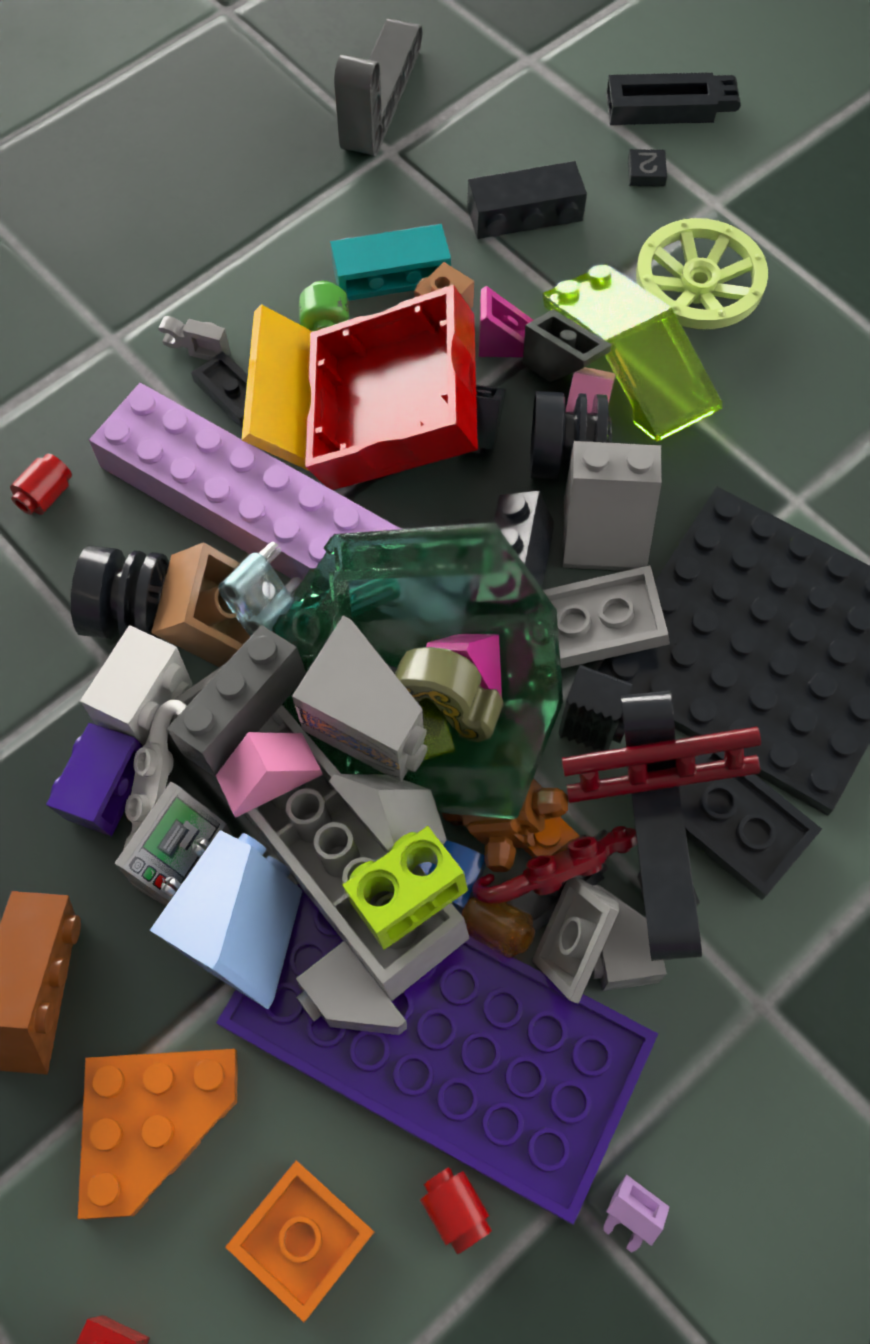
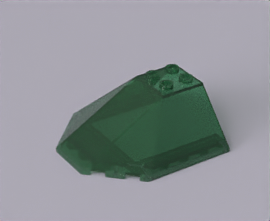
(424, 588)

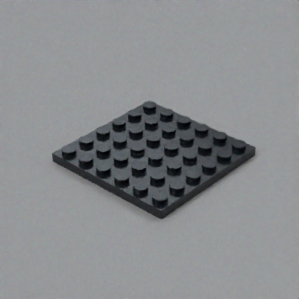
(765, 637)

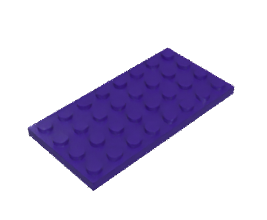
(485, 1071)

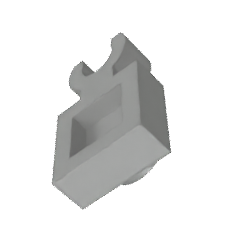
(200, 338)

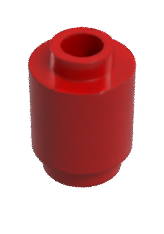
(40, 484)
(455, 1210)

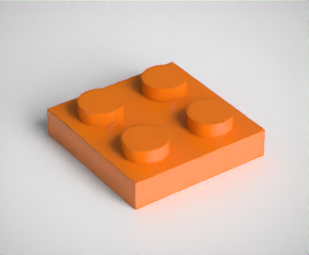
(300, 1240)

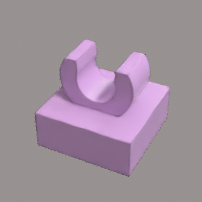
(637, 1211)

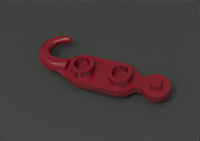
(547, 872)

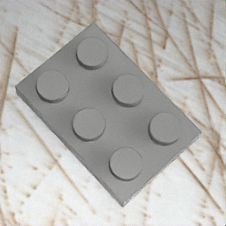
(608, 616)

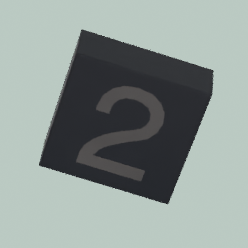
(647, 167)

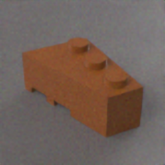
(34, 966)

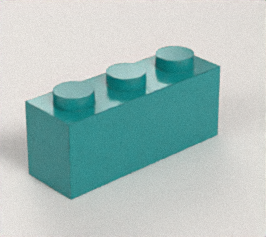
(388, 260)

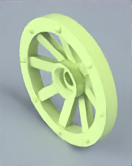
(701, 277)

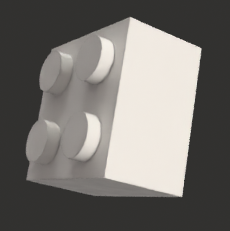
(135, 683)

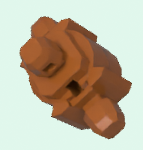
(504, 835)

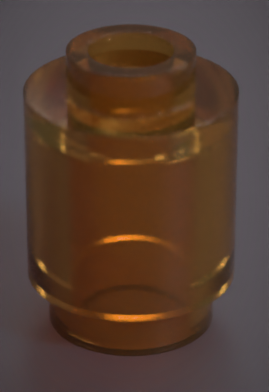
(499, 926)

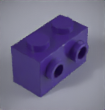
(96, 779)

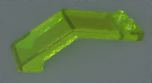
(647, 349)

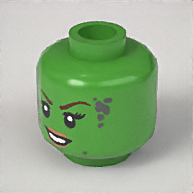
(322, 305)

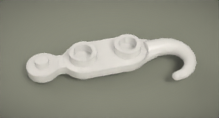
(151, 766)

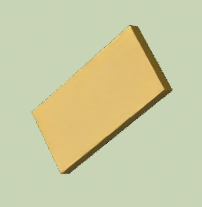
(278, 387)

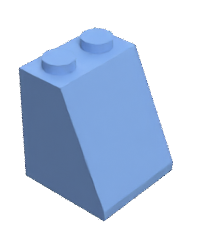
(234, 916)

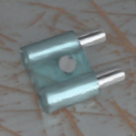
(257, 592)

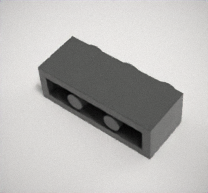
(238, 699)

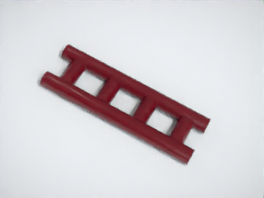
(685, 773)

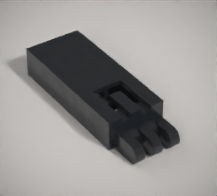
(670, 98)

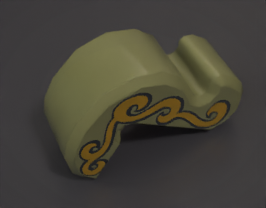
(454, 688)

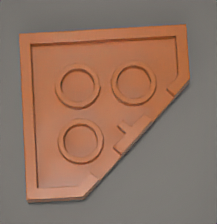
(145, 1121)

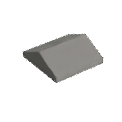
(389, 805)
(575, 936)

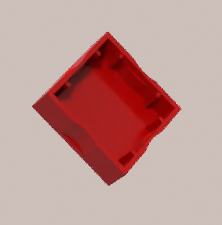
(392, 390)

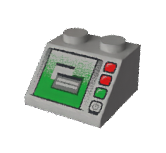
(165, 842)

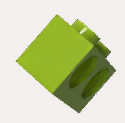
(414, 896)

